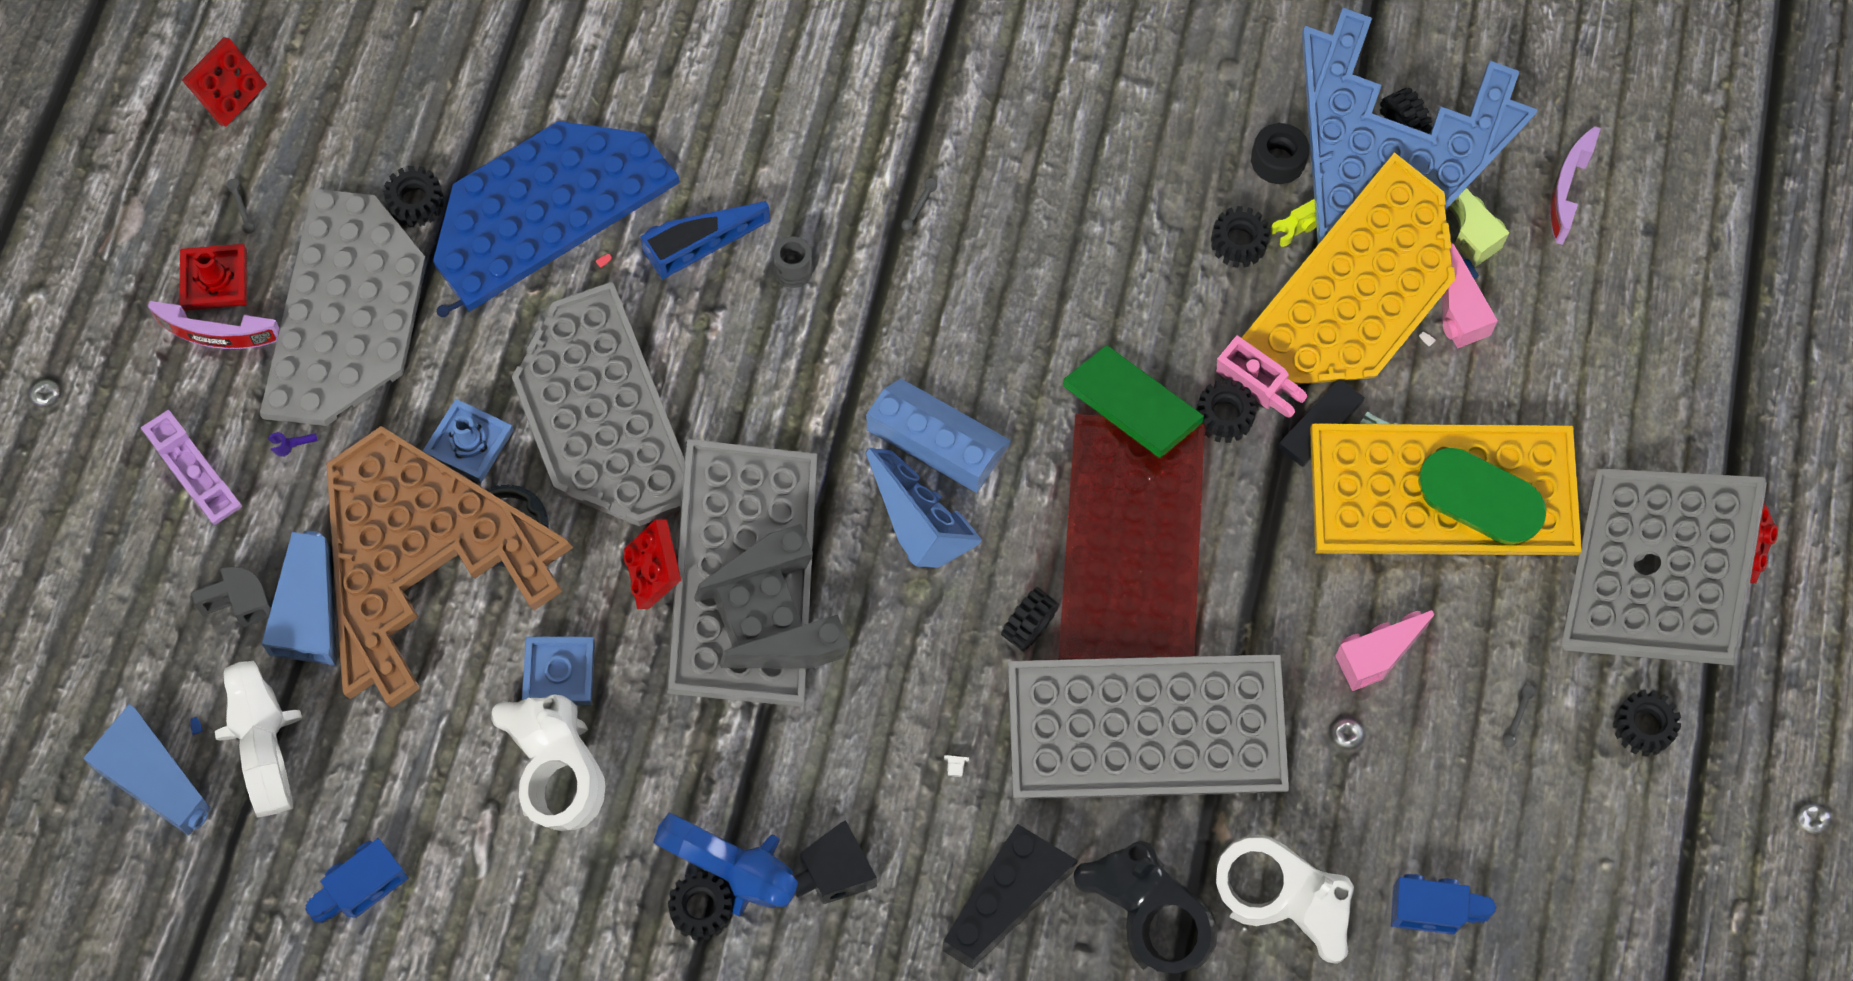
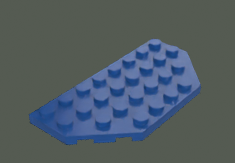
(543, 204)

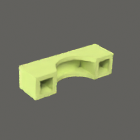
(1479, 230)

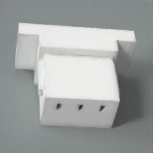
(955, 765)

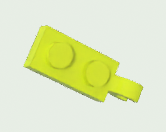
(1300, 220)

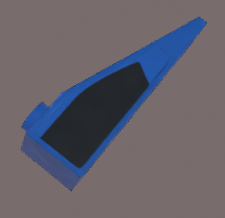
(692, 238)

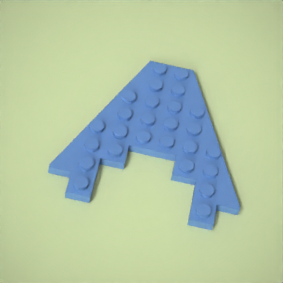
(1354, 144)

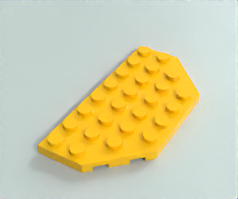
(1362, 283)

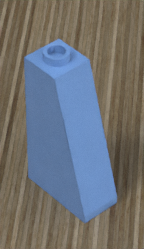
(303, 605)
(143, 768)

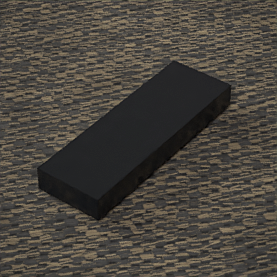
(1332, 408)

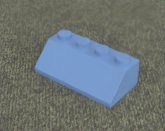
(936, 434)

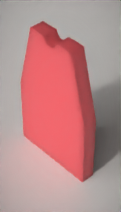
(602, 261)

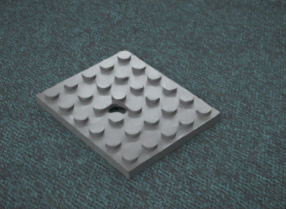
(1698, 596)

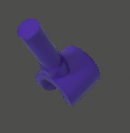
(287, 443)

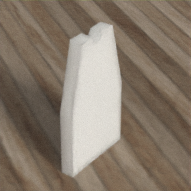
(1427, 339)

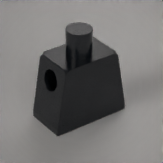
(835, 867)

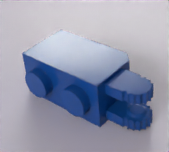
(356, 883)
(1437, 905)

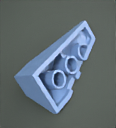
(920, 522)

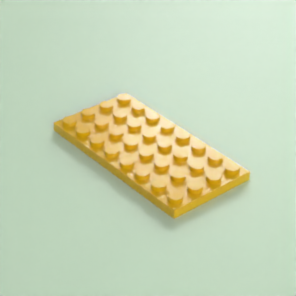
(1372, 497)

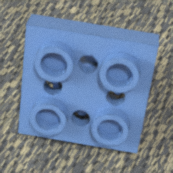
(468, 442)

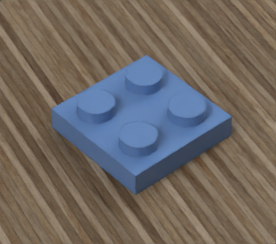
(559, 668)

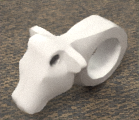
(255, 719)
(550, 737)
(1310, 897)

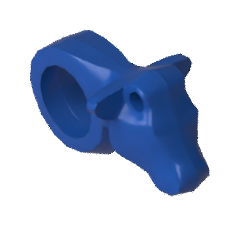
(752, 873)

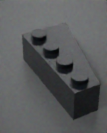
(1011, 888)

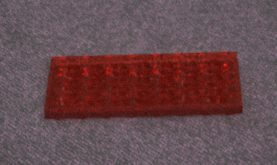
(1130, 546)

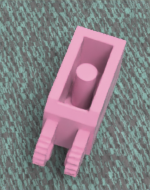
(1260, 375)

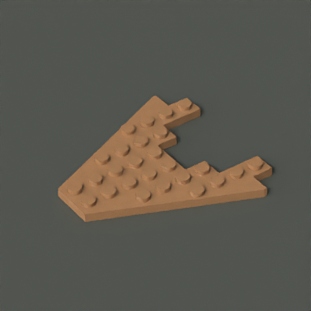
(397, 522)

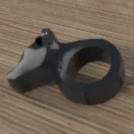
(1142, 887)

